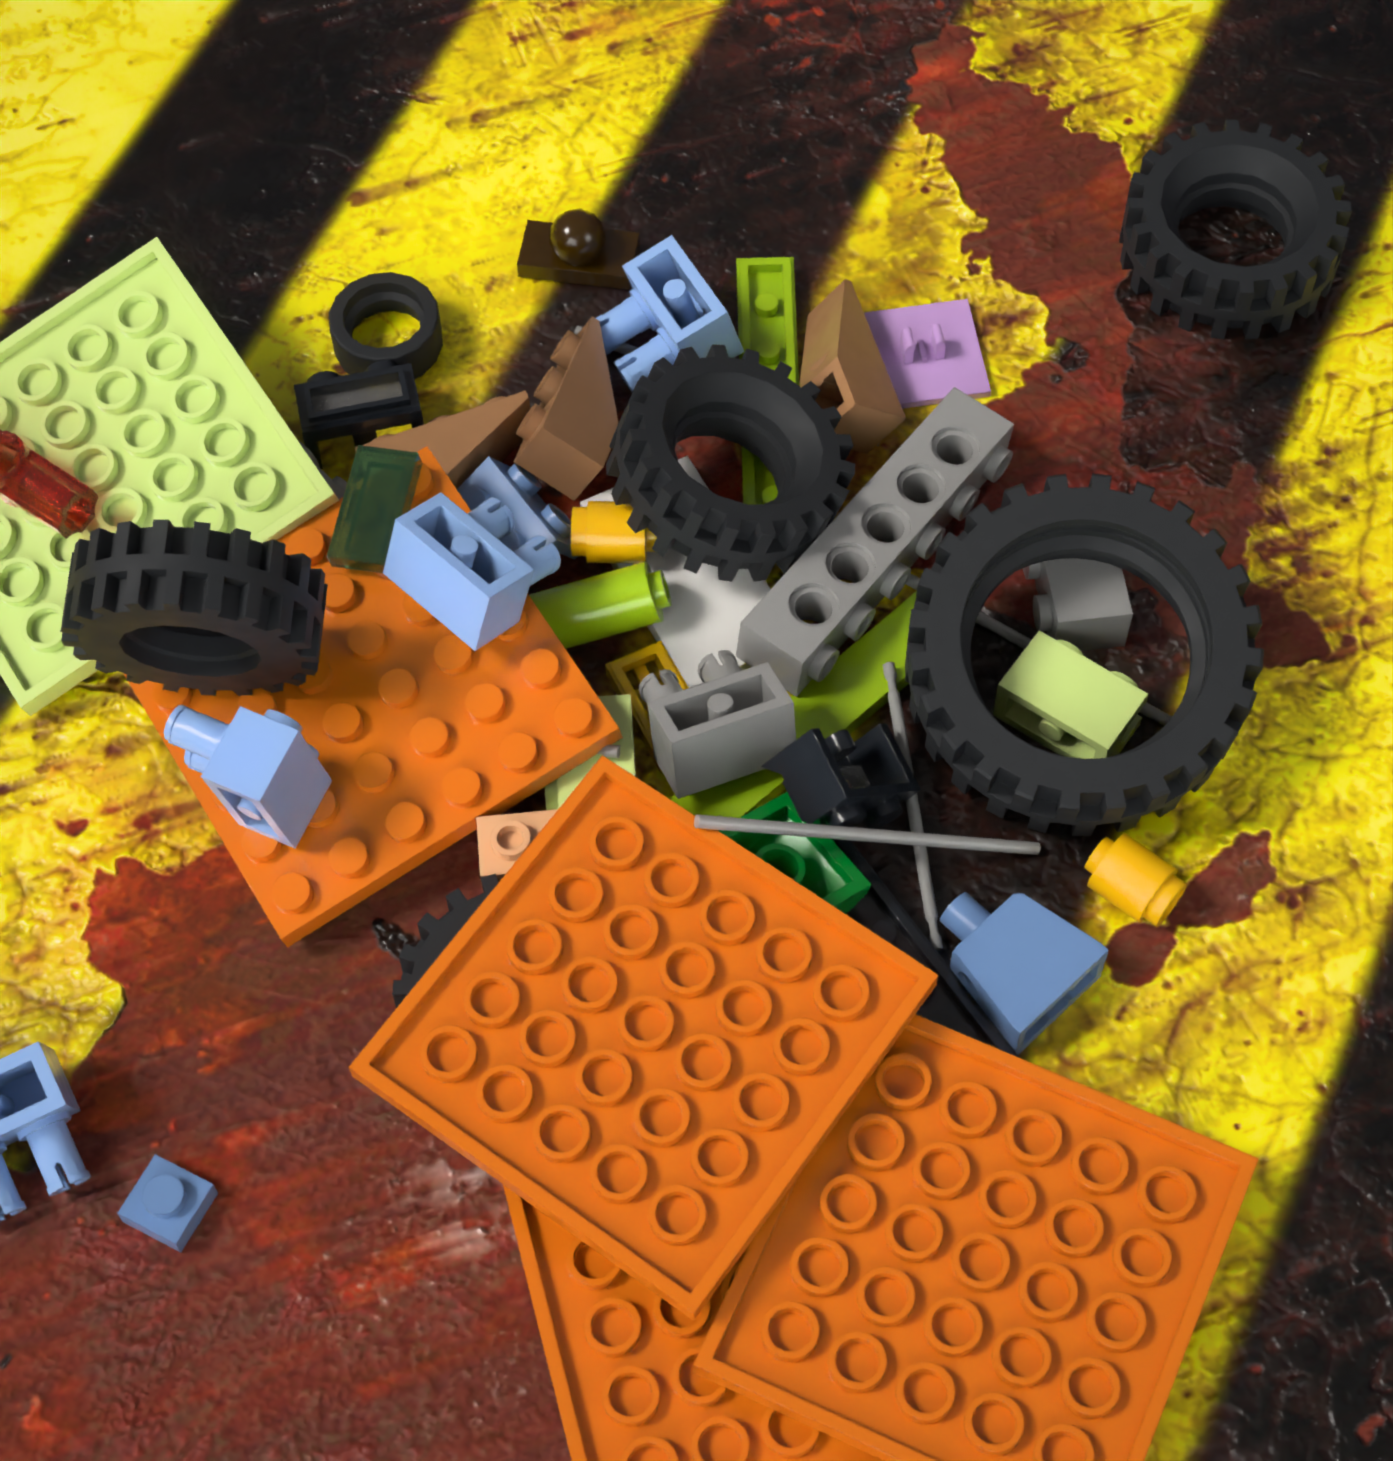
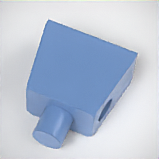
(1021, 963)

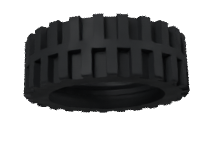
(1111, 530)

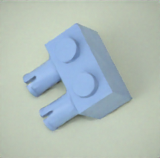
(676, 302)
(463, 570)
(254, 768)
(35, 1109)

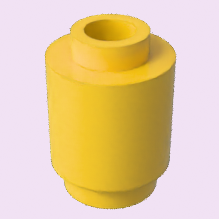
(605, 537)
(1134, 879)

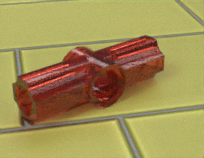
(43, 488)

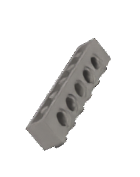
(935, 466)

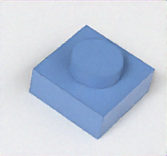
(167, 1203)

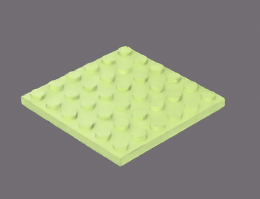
(154, 416)

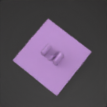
(930, 351)

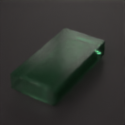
(375, 495)

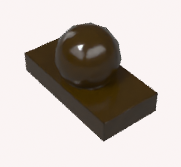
(577, 251)

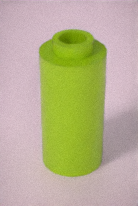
(605, 604)

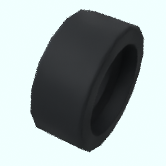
(385, 294)

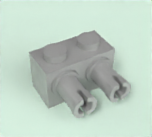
(718, 726)

